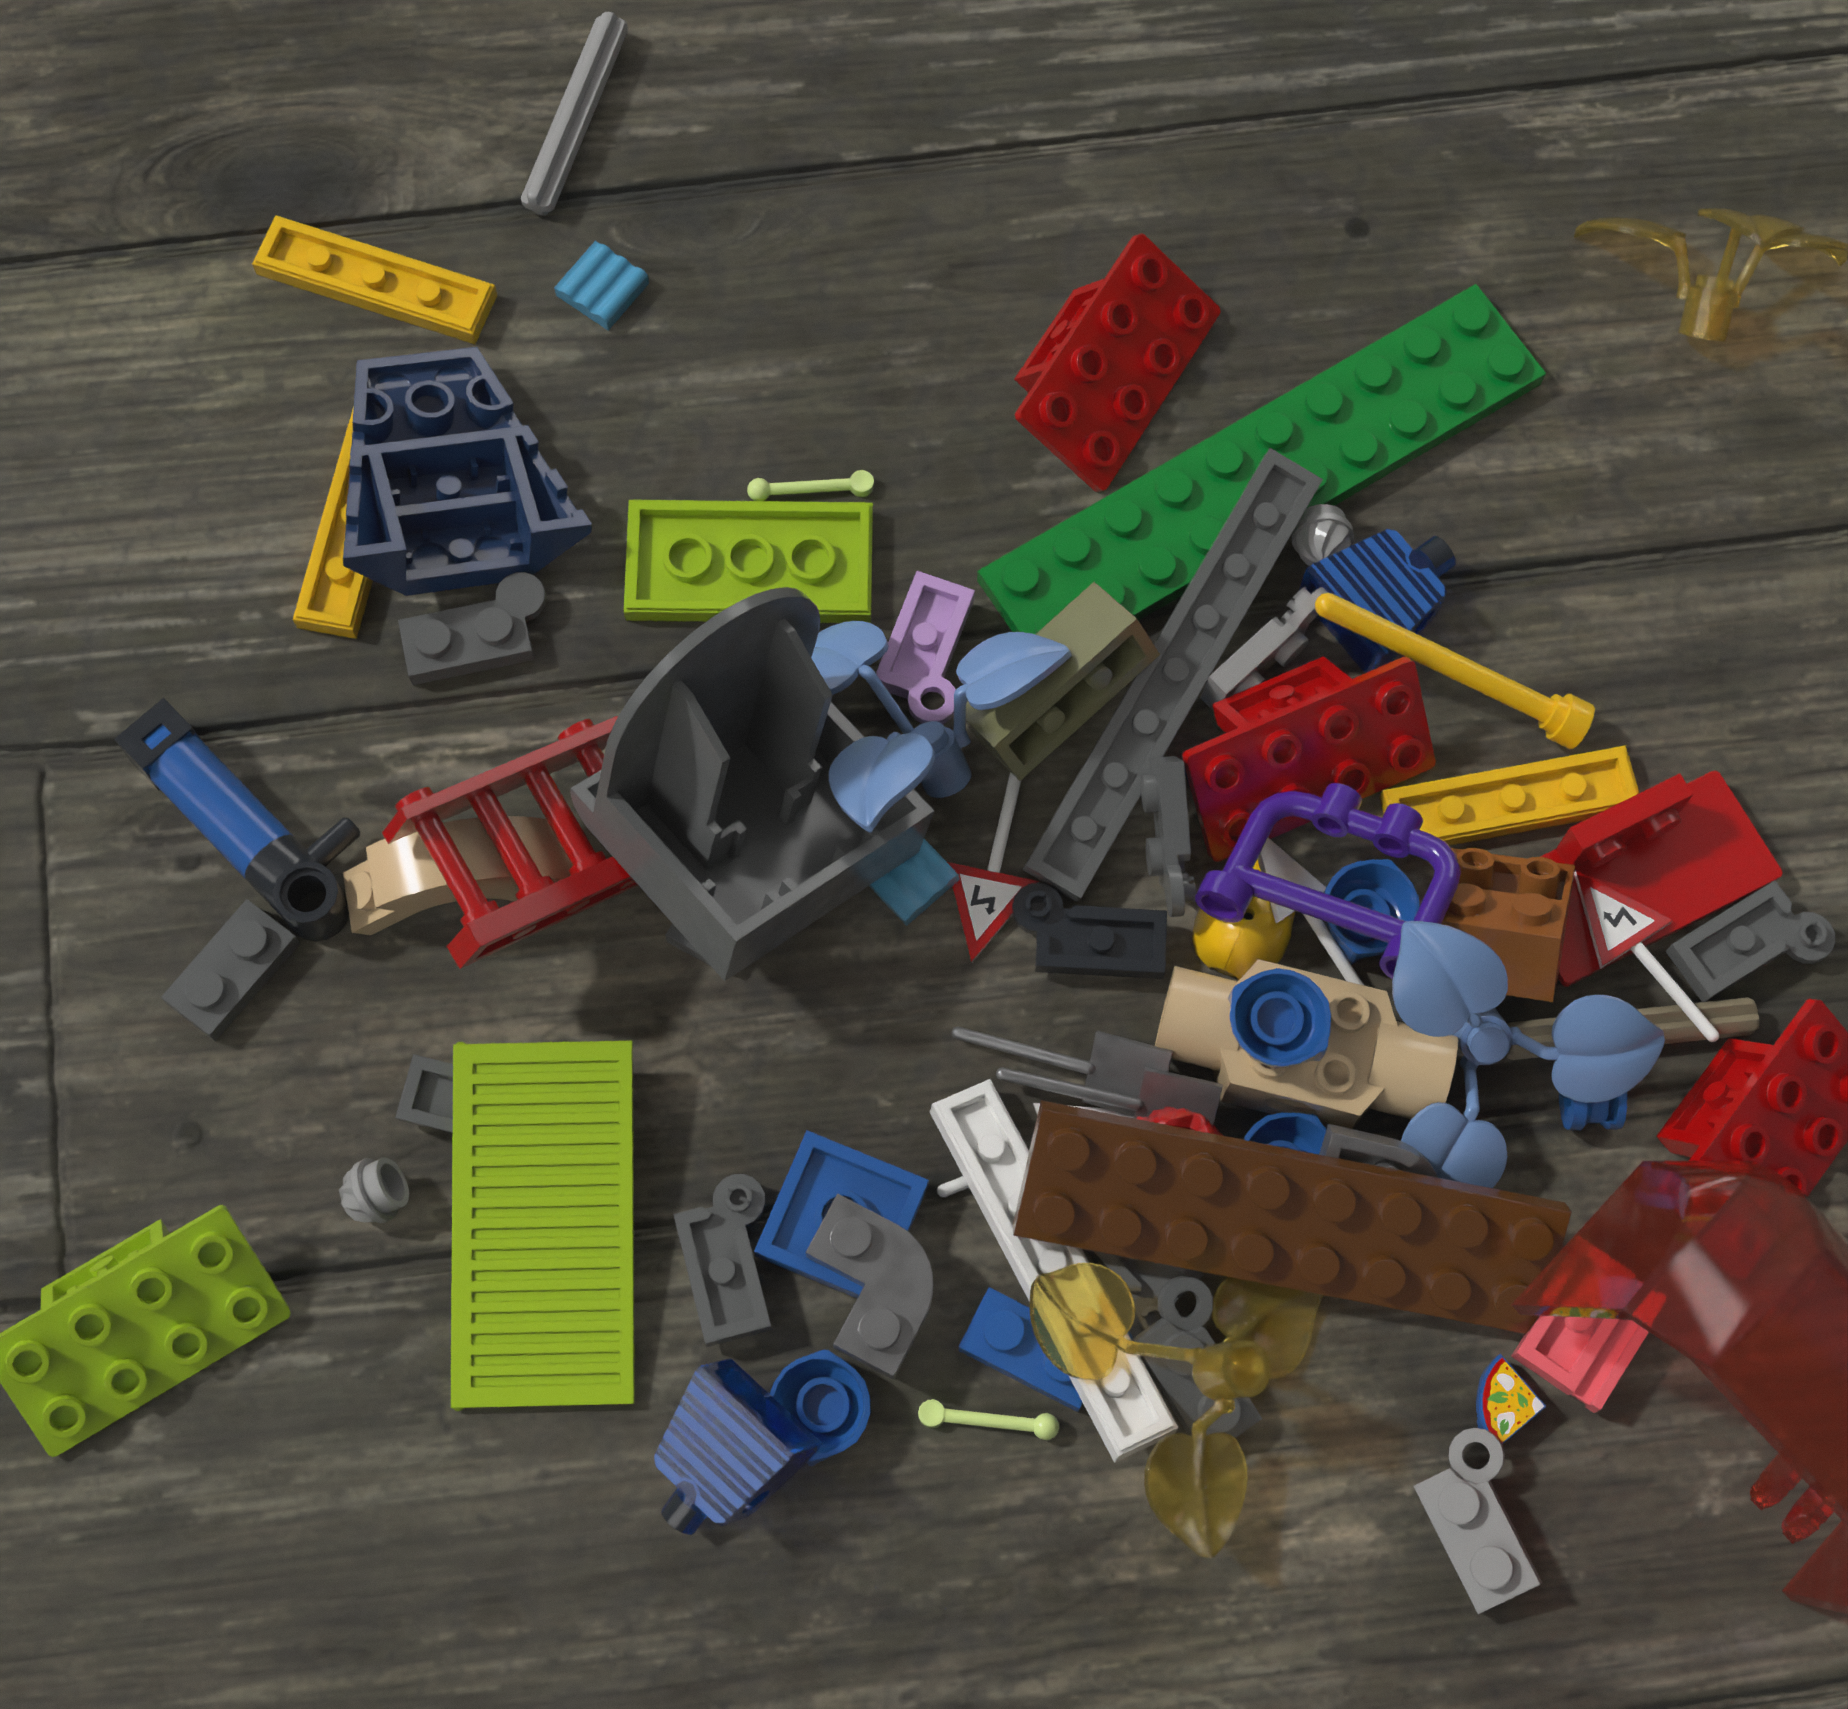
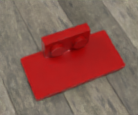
(1113, 360)
(1301, 737)
(1670, 849)
(1771, 1101)

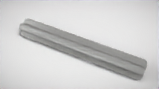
(574, 114)

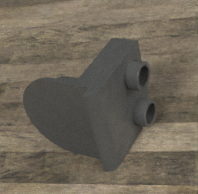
(725, 789)

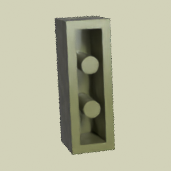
(1106, 655)

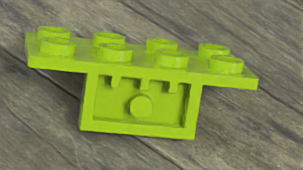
(135, 1326)

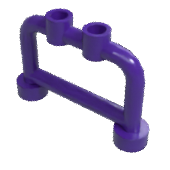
(1396, 834)

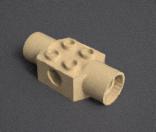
(1367, 1061)

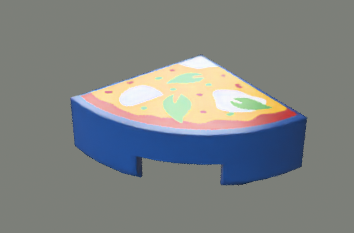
(1504, 1400)

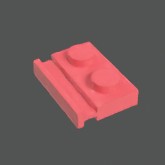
(1580, 1354)

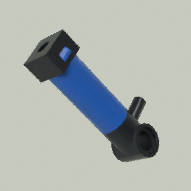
(238, 824)

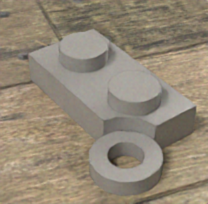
(1477, 1525)

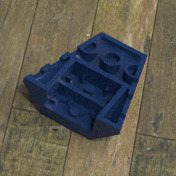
(448, 478)

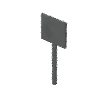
(1114, 1065)
(1156, 1091)

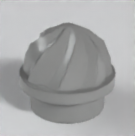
(1321, 533)
(374, 1190)

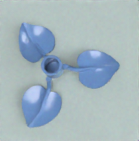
(881, 771)
(1451, 987)

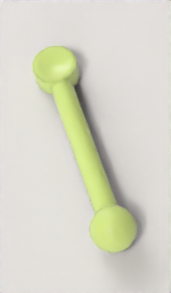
(859, 483)
(933, 1414)

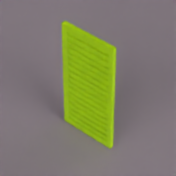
(542, 1224)

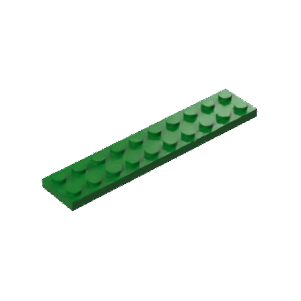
(1340, 425)

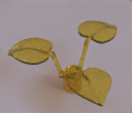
(1712, 298)
(1202, 1479)

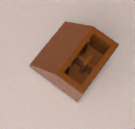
(1518, 912)

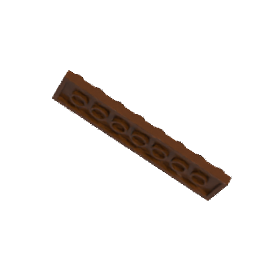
(1285, 1217)

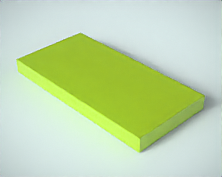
(706, 555)

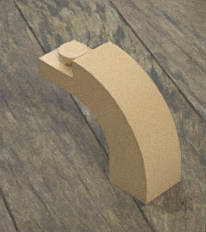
(405, 879)

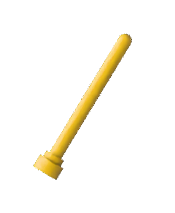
(1562, 718)

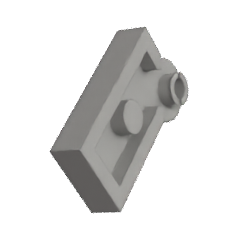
(1274, 642)

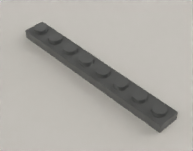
(1169, 685)

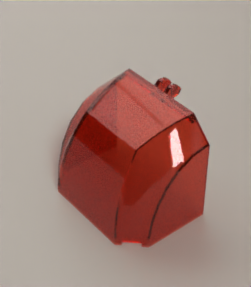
(1757, 1297)

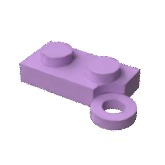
(925, 644)

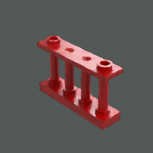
(539, 900)

